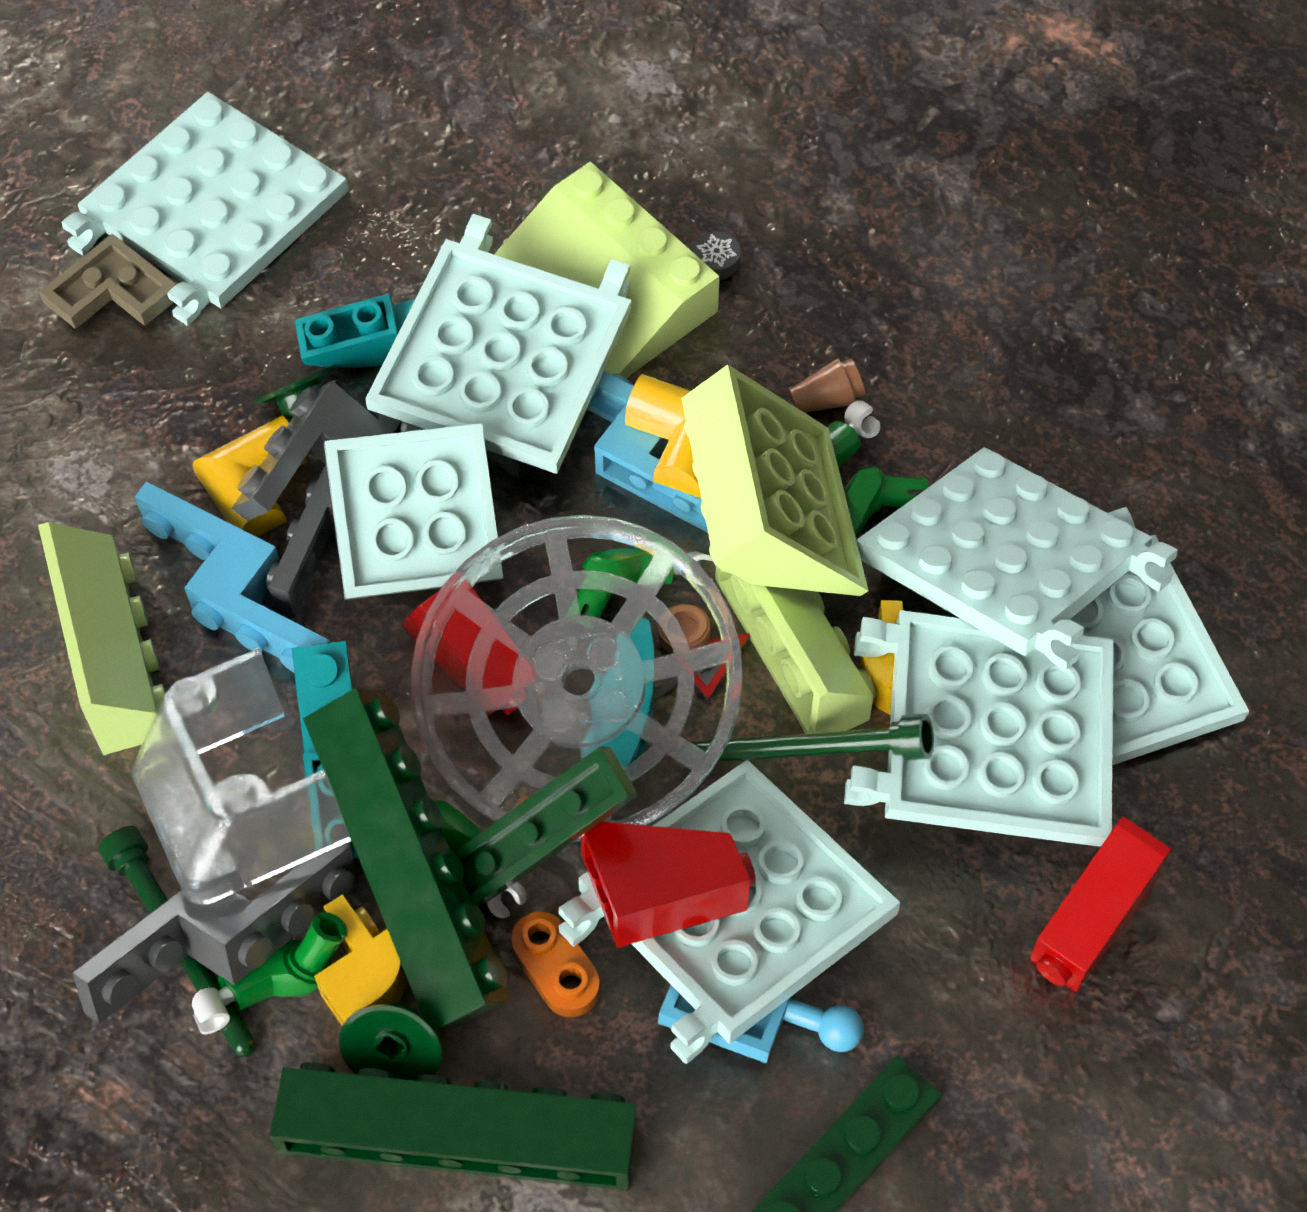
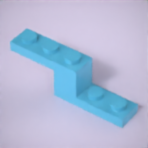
(631, 455)
(232, 577)

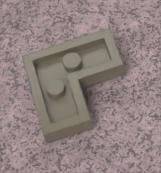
(105, 275)

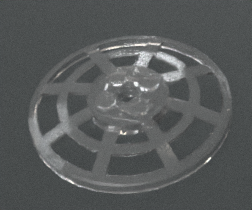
(570, 645)

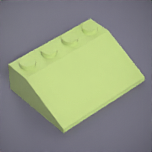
(588, 224)
(770, 489)

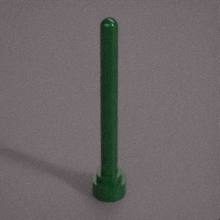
(908, 737)
(127, 854)

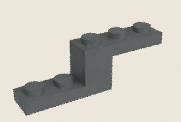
(319, 417)
(306, 545)
(223, 935)

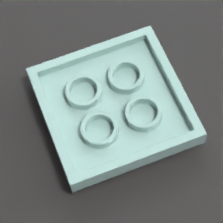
(410, 508)

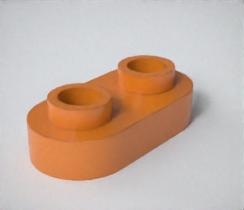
(552, 962)

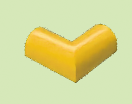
(659, 410)
(226, 466)

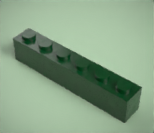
(408, 859)
(454, 1126)

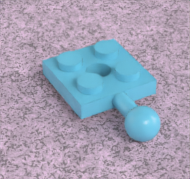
(837, 1027)

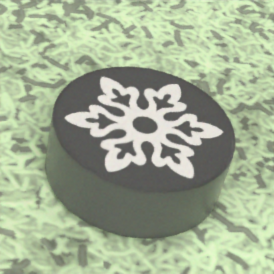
(719, 252)

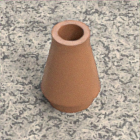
(828, 388)

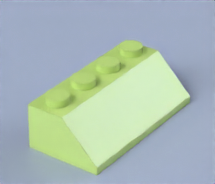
(103, 634)
(802, 654)

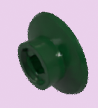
(287, 395)
(390, 1040)

